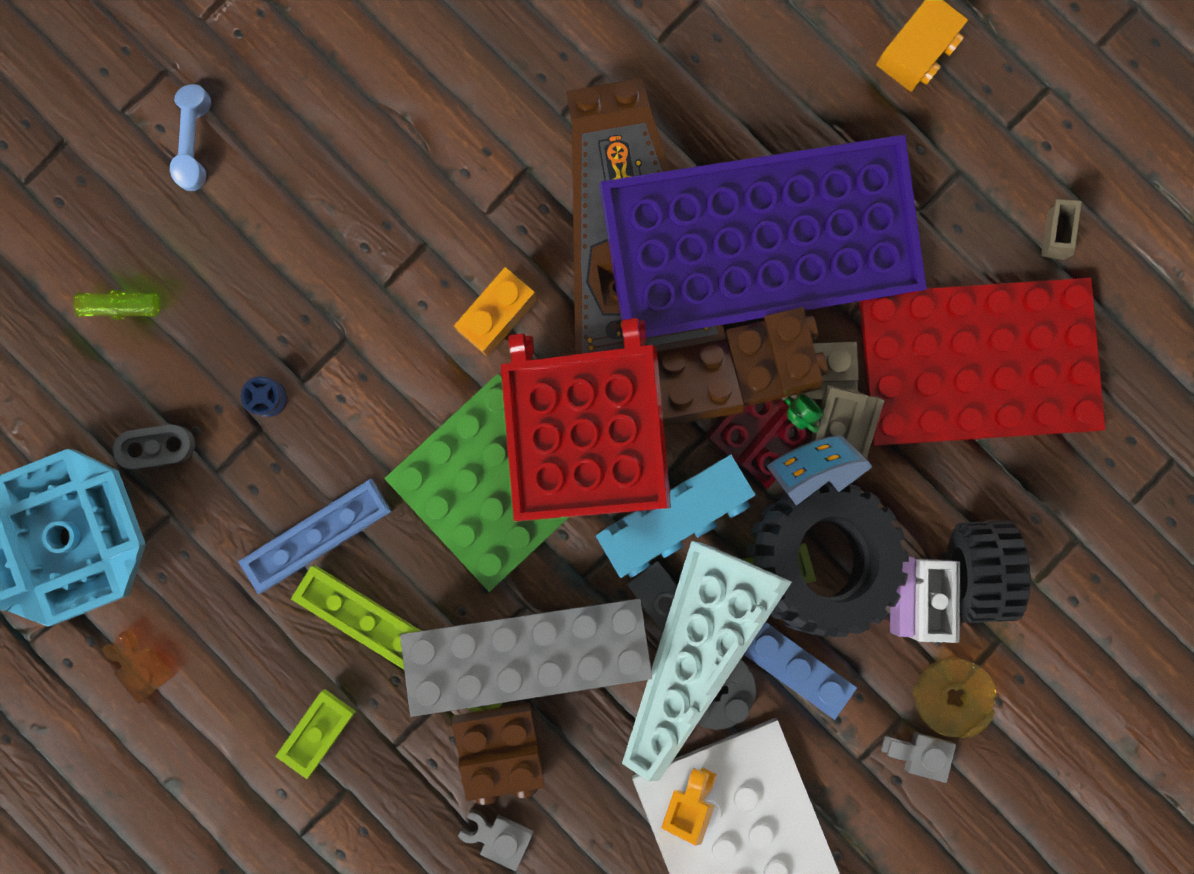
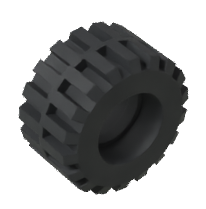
(992, 571)

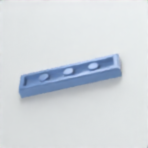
(315, 536)

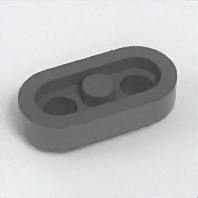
(156, 447)

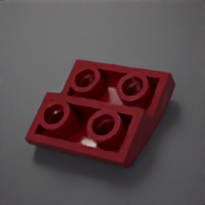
(758, 437)

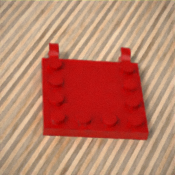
(585, 430)

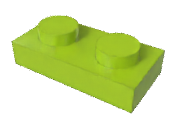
(315, 733)

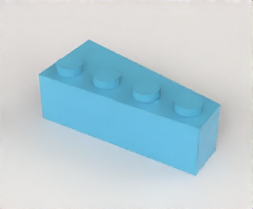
(693, 510)

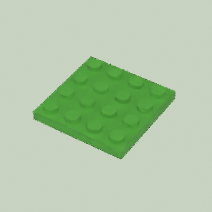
(464, 489)

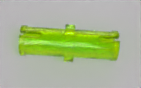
(116, 304)

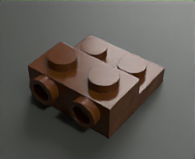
(777, 357)
(498, 753)

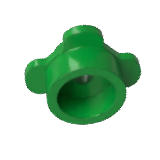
(804, 412)

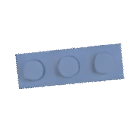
(800, 671)

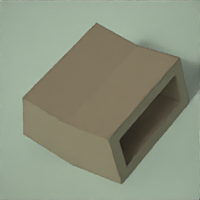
(1071, 211)

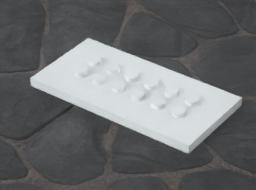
(759, 812)

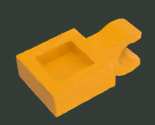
(688, 811)

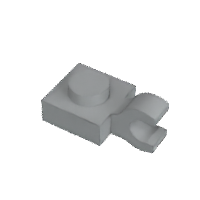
(923, 756)

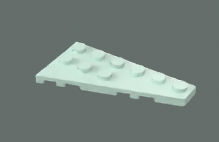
(706, 633)

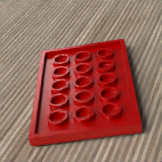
(983, 362)

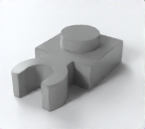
(503, 840)

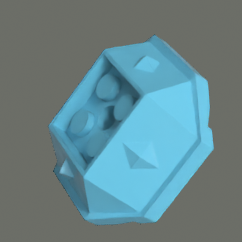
(105, 544)

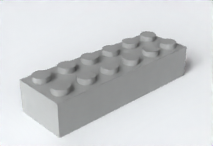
(525, 657)

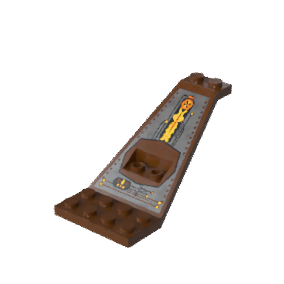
(617, 140)

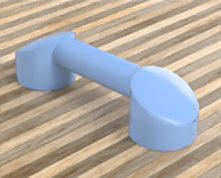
(184, 168)

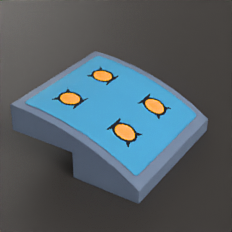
(815, 464)

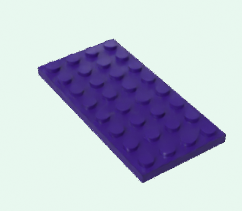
(764, 235)

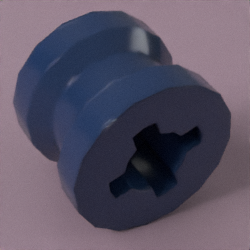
(257, 392)

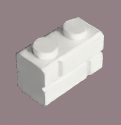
(937, 601)

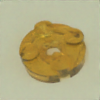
(977, 700)

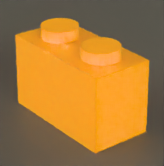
(921, 42)
(496, 312)

